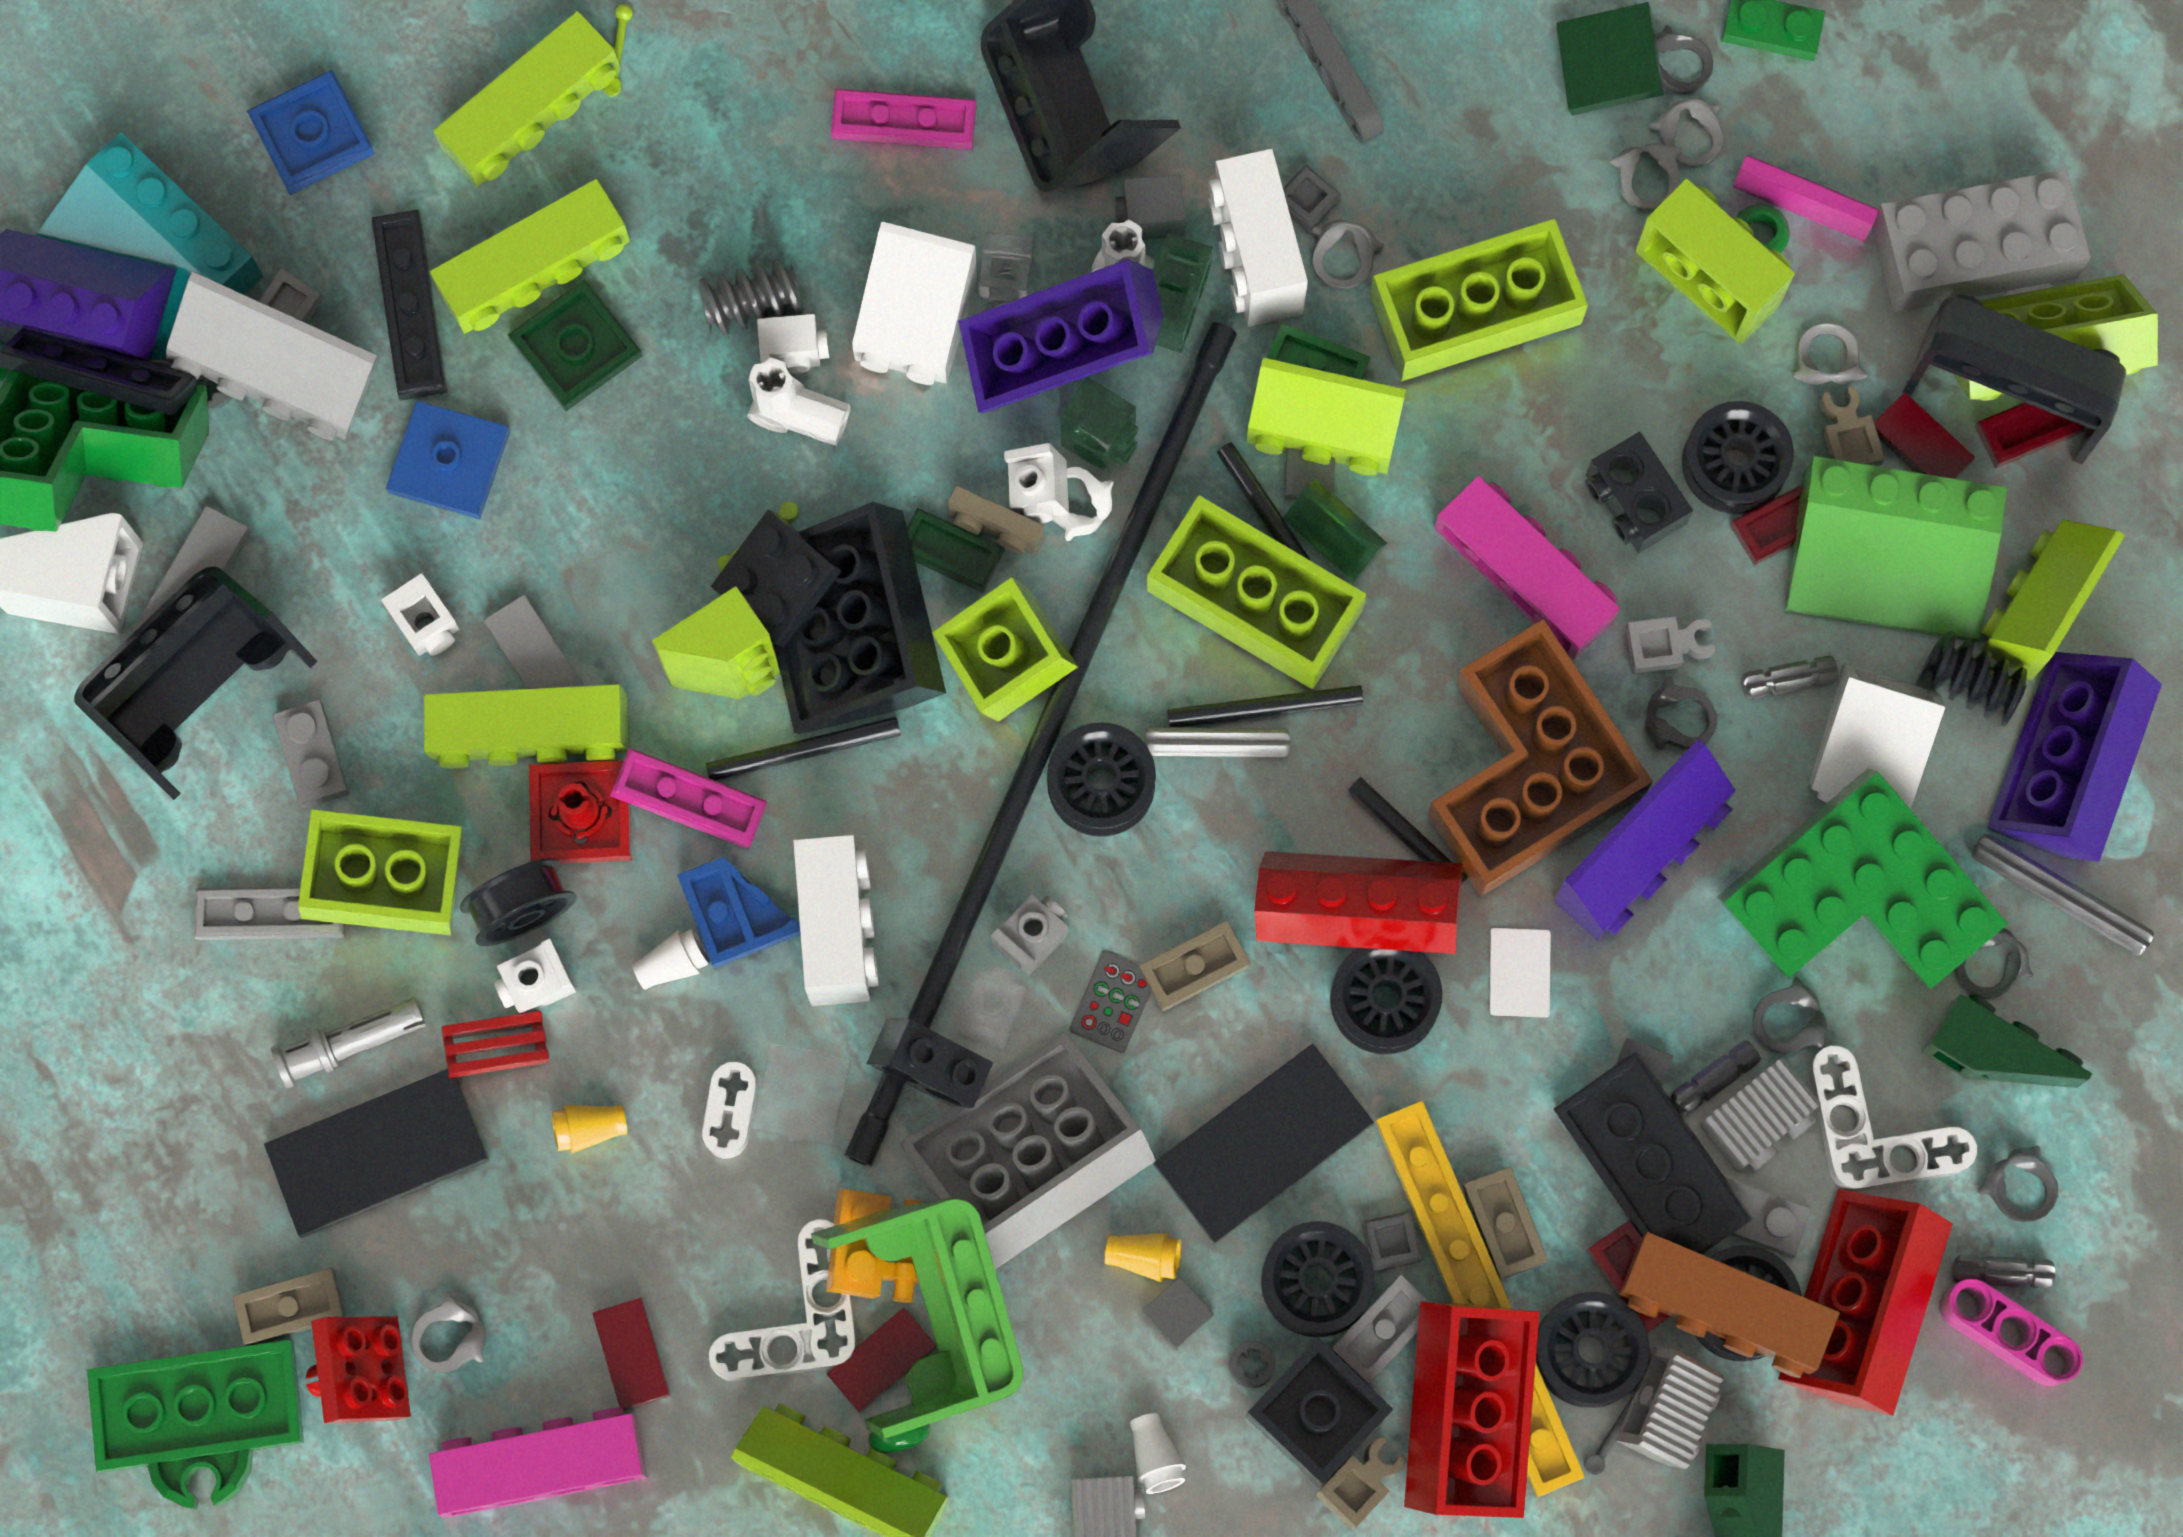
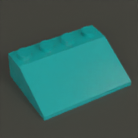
(138, 212)

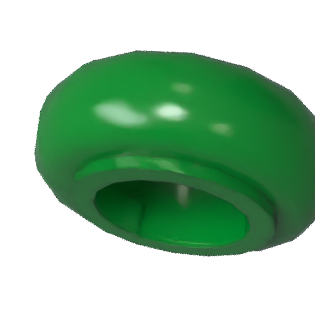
(1772, 218)
(900, 1441)

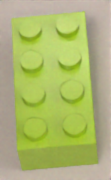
(1478, 299)
(1255, 592)

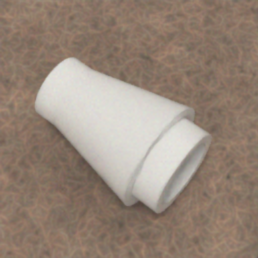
(673, 959)
(1156, 1457)

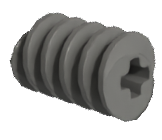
(750, 296)

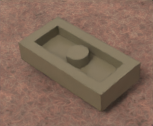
(978, 514)
(1194, 966)
(1505, 1223)
(287, 1306)

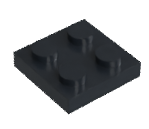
(778, 576)

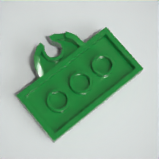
(196, 1416)

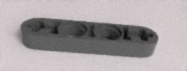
(1333, 68)

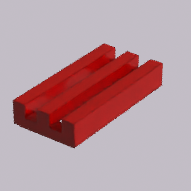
(493, 1025)

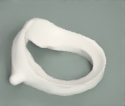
(1101, 499)

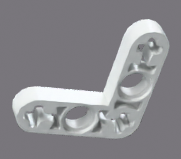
(1860, 1141)
(805, 1335)

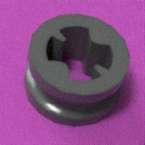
(1238, 1372)

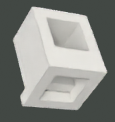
(793, 341)
(1048, 472)
(413, 603)
(551, 985)

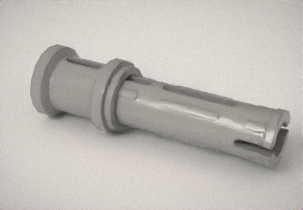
(325, 1049)

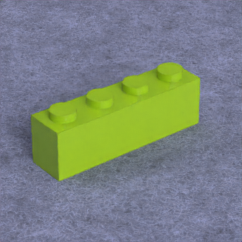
(528, 100)
(530, 257)
(526, 724)

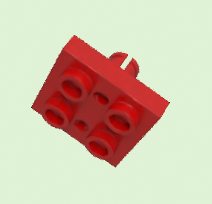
(561, 789)
(350, 1369)

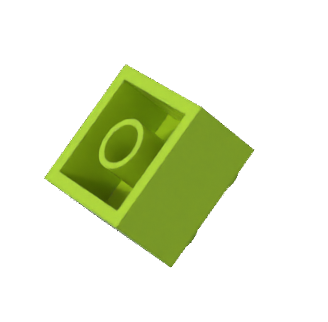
(1004, 649)

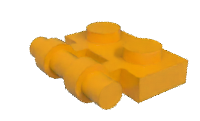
(853, 1267)

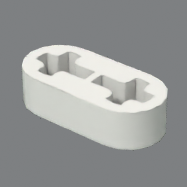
(718, 1108)

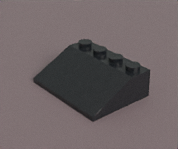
(870, 633)

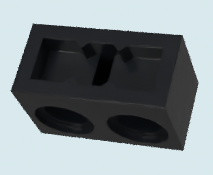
(1650, 488)
(929, 1062)

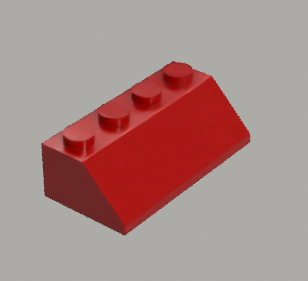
(1358, 902)
(1879, 1275)
(1471, 1410)

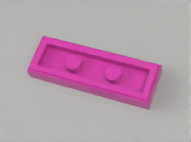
(903, 119)
(1805, 198)
(688, 798)

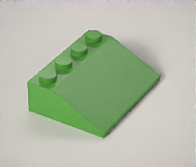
(1895, 548)

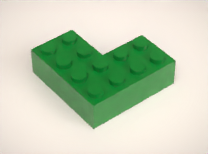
(63, 433)
(1869, 861)

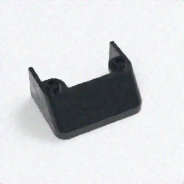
(1053, 100)
(2024, 365)
(178, 664)

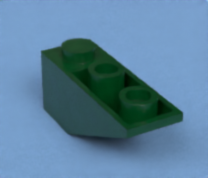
(1988, 1048)
(1744, 1490)

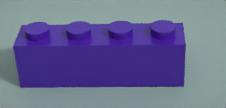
(82, 294)
(1062, 334)
(2075, 754)
(1647, 842)

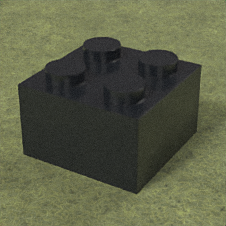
(1318, 1412)

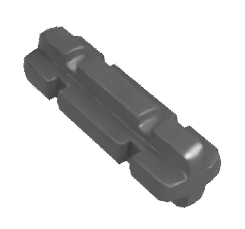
(1789, 677)
(1715, 1077)
(2005, 1271)

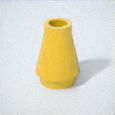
(586, 1125)
(1145, 1254)

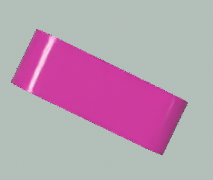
(2035, 1333)

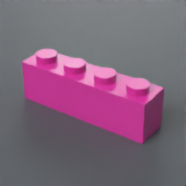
(1527, 566)
(537, 1464)

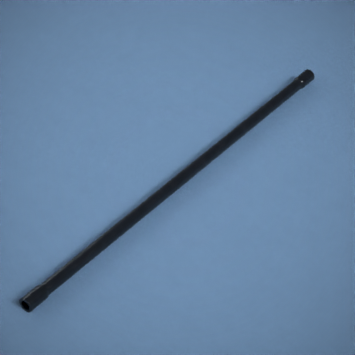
(1208, 364)

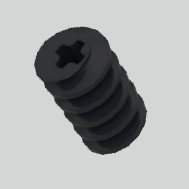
(1975, 677)

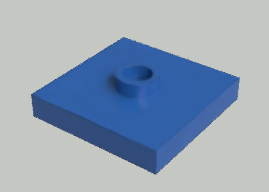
(310, 132)
(448, 460)

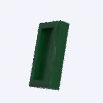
(953, 550)

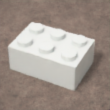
(1257, 238)
(835, 920)

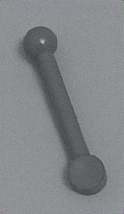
(1595, 1463)

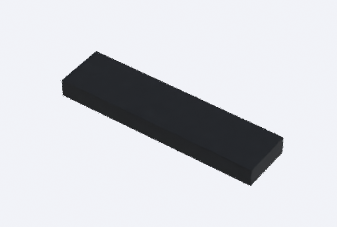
(409, 305)
(97, 371)

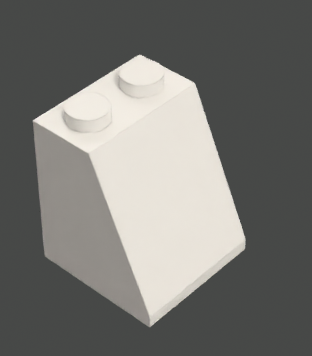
(914, 303)
(72, 574)
(1878, 727)

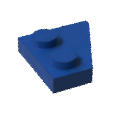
(733, 912)

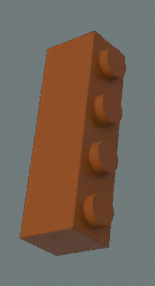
(1728, 1304)

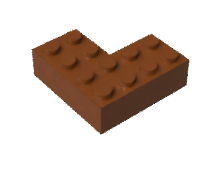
(1559, 766)

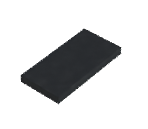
(1263, 1143)
(376, 1152)
(1652, 1158)

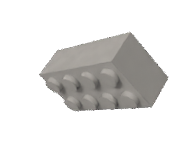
(1980, 240)

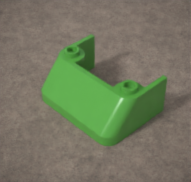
(964, 1305)

